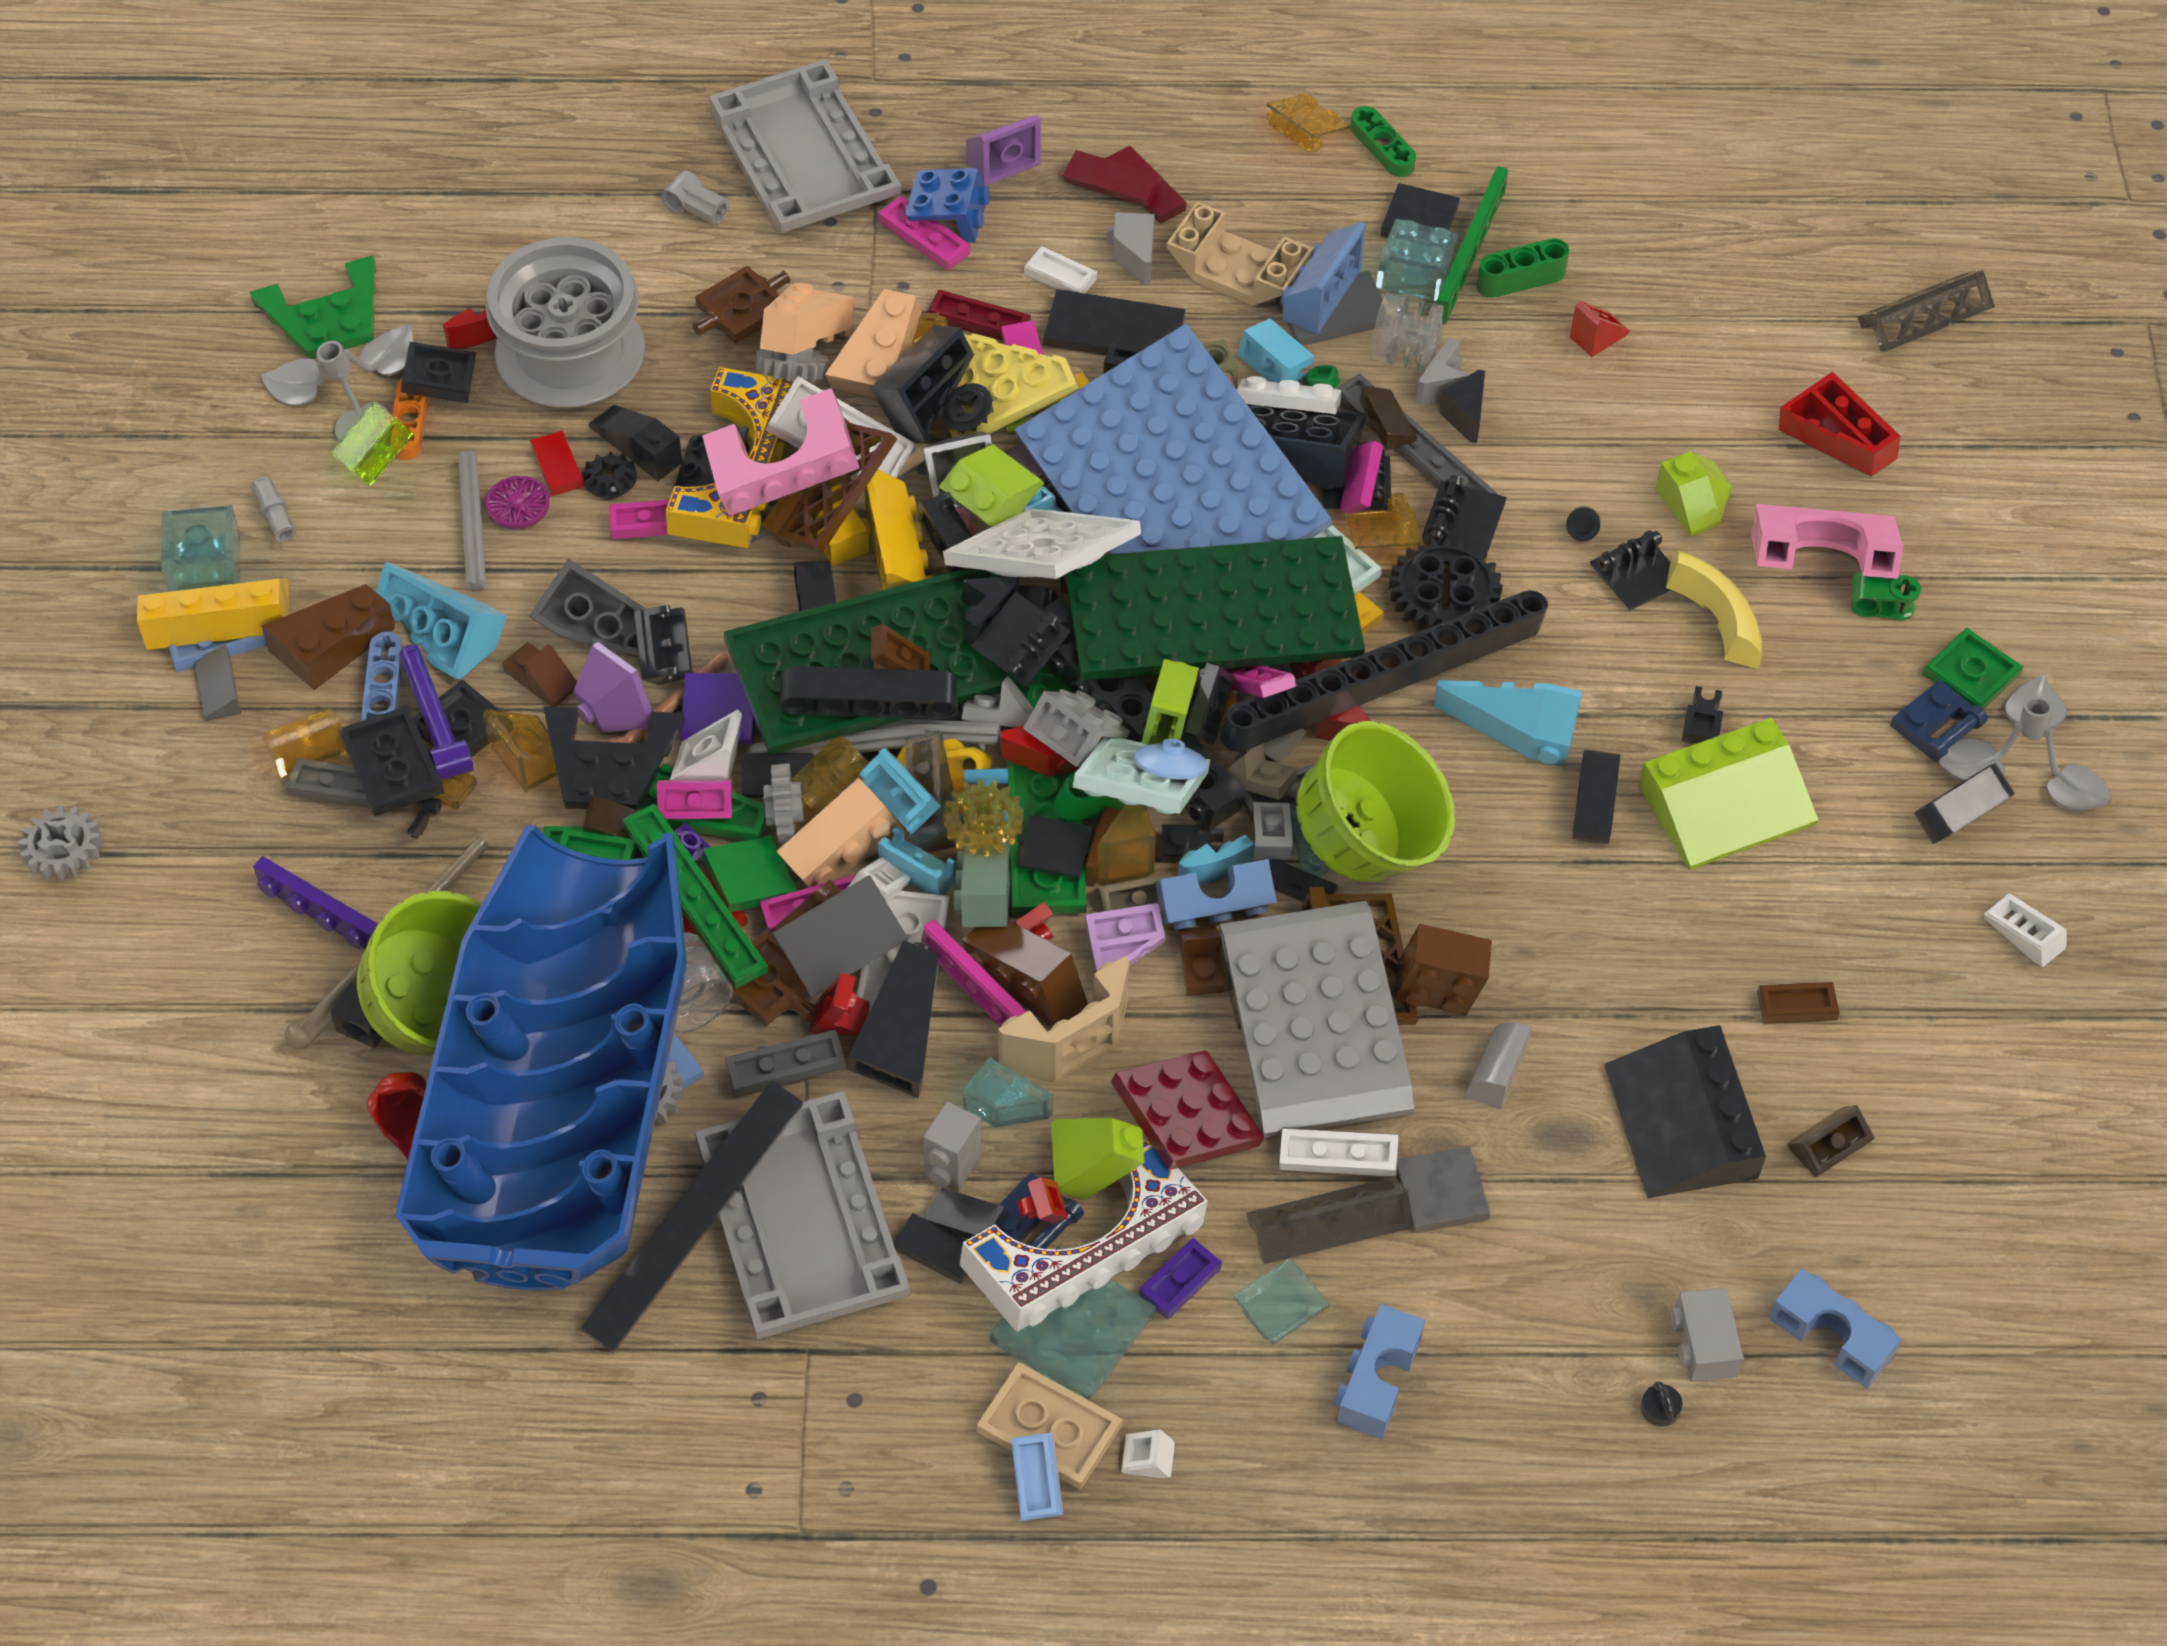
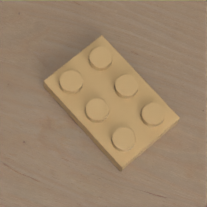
(1038, 1405)

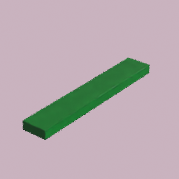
(1472, 242)
(701, 903)

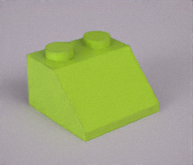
(991, 485)

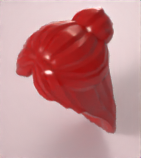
(397, 1107)

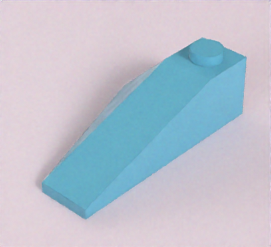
(446, 623)
(1528, 720)

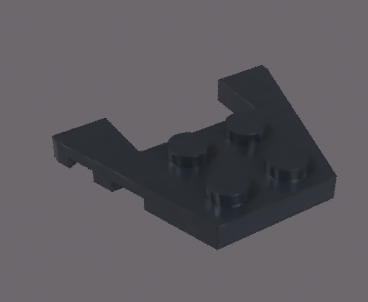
(608, 768)

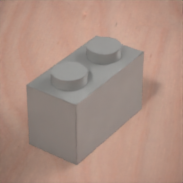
(952, 1146)
(1707, 1334)

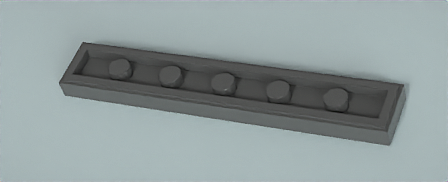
(1426, 453)

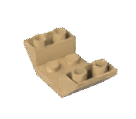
(1233, 263)
(1073, 1042)

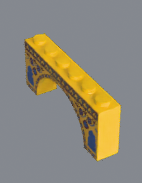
(751, 403)

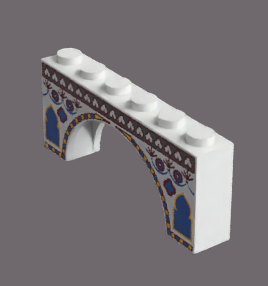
(1034, 1281)

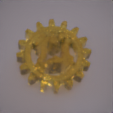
(983, 817)

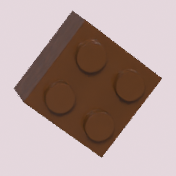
(1443, 969)

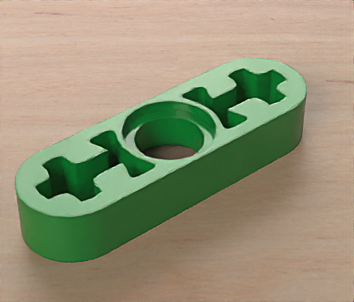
(1382, 129)

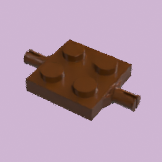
(738, 303)
(776, 990)

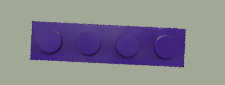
(308, 899)

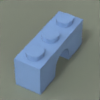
(1248, 889)
(1811, 1304)
(1390, 1341)

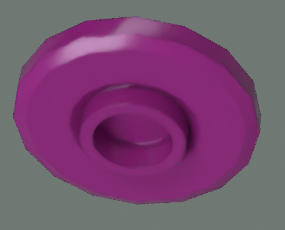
(517, 502)

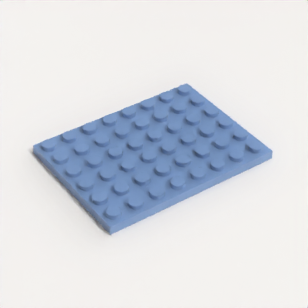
(1172, 449)

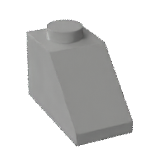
(1133, 243)

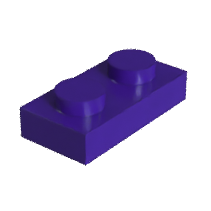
(1180, 1278)

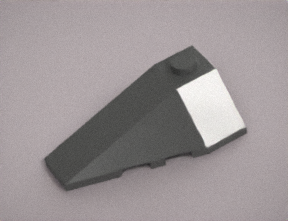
(588, 611)

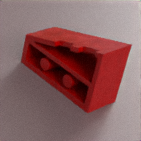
(1840, 425)

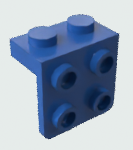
(950, 196)

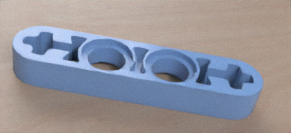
(388, 691)

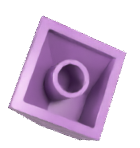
(1005, 149)
(611, 693)

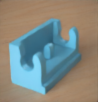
(1274, 353)
(899, 790)
(925, 870)

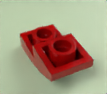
(468, 330)

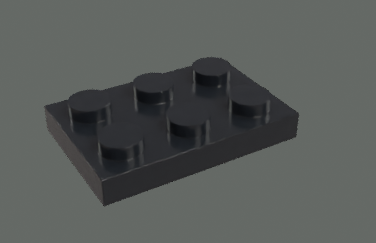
(391, 761)

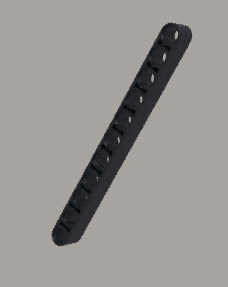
(1384, 670)

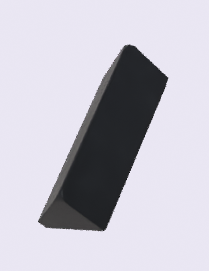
(757, 769)

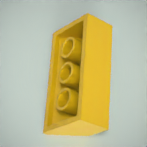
(894, 531)
(211, 613)

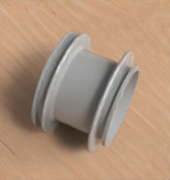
(565, 322)

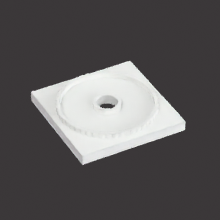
(1042, 543)

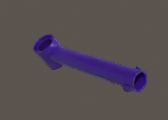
(448, 756)

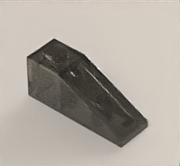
(929, 766)

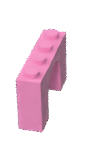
(822, 456)
(1867, 537)

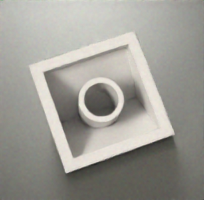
(710, 751)

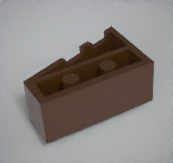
(328, 634)
(1029, 970)

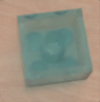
(1416, 259)
(200, 548)

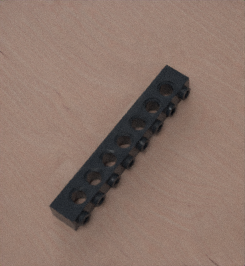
(1127, 696)

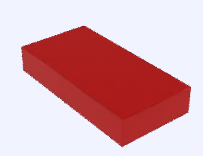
(557, 463)

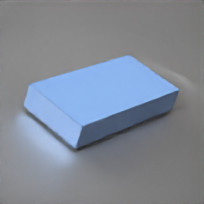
(1037, 1476)

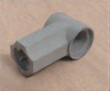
(689, 194)

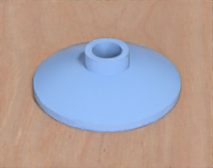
(1171, 760)

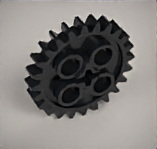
(1418, 583)

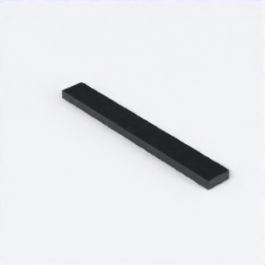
(692, 1217)

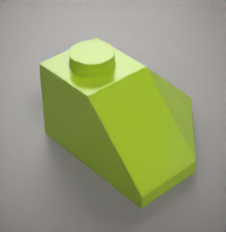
(1694, 491)

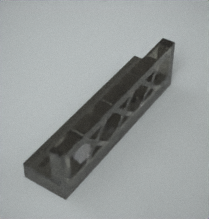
(1920, 300)
(1331, 1219)

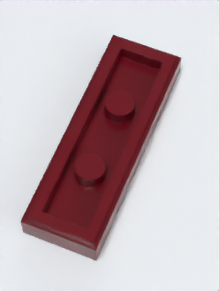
(1112, 178)
(1167, 201)
(975, 315)

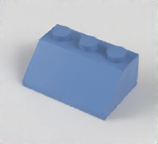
(1324, 278)

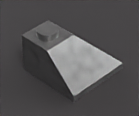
(944, 455)

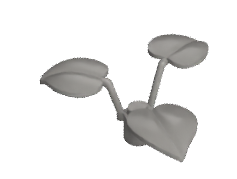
(298, 380)
(2035, 712)

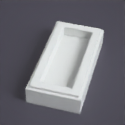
(1059, 271)

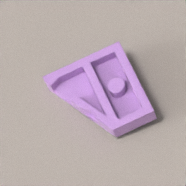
(1123, 933)

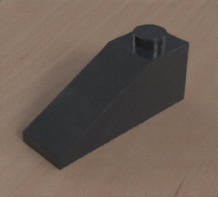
(640, 439)

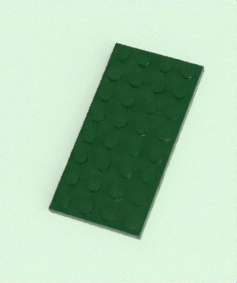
(1214, 607)
(840, 637)

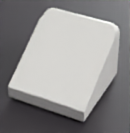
(1148, 1454)

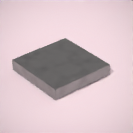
(1443, 1189)

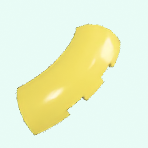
(1718, 593)

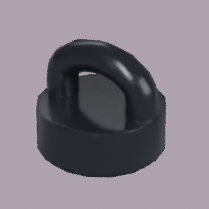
(1583, 523)
(1661, 1404)

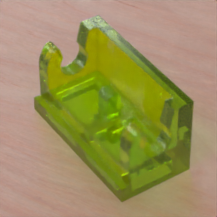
(372, 443)

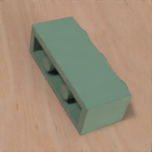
(983, 887)

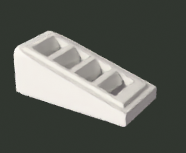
(886, 876)
(2040, 948)

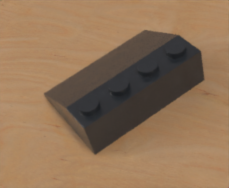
(1314, 442)
(1686, 1114)

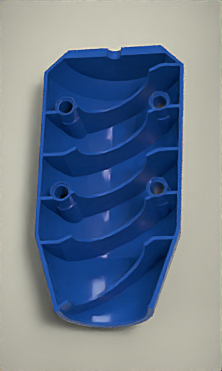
(549, 1068)

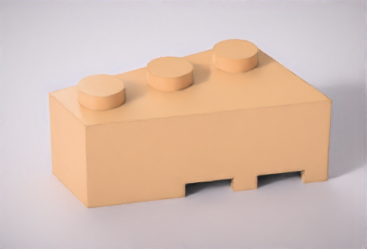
(803, 317)
(876, 343)
(839, 836)

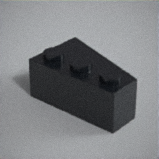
(921, 380)

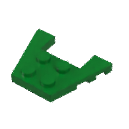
(338, 317)

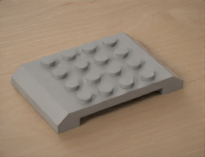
(802, 146)
(1317, 1019)
(808, 1224)

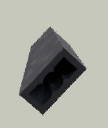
(897, 1027)

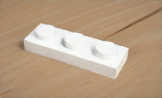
(1290, 395)
(1339, 1152)

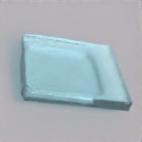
(1281, 1301)

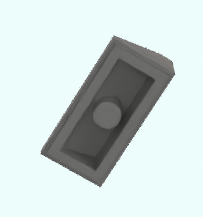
(217, 684)

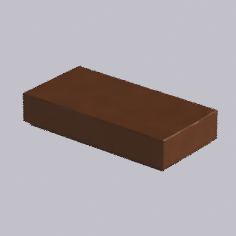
(1798, 1002)

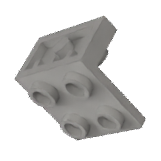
(1072, 724)

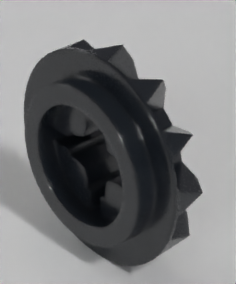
(969, 395)
(604, 486)

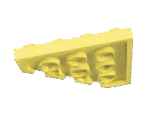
(1016, 379)

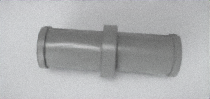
(273, 509)

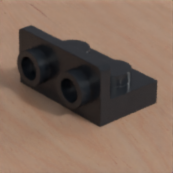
(1208, 703)

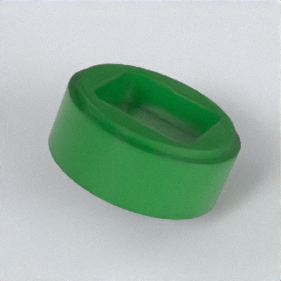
(1323, 375)

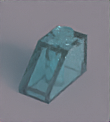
(1005, 1097)

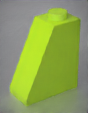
(1170, 702)
(1093, 1153)

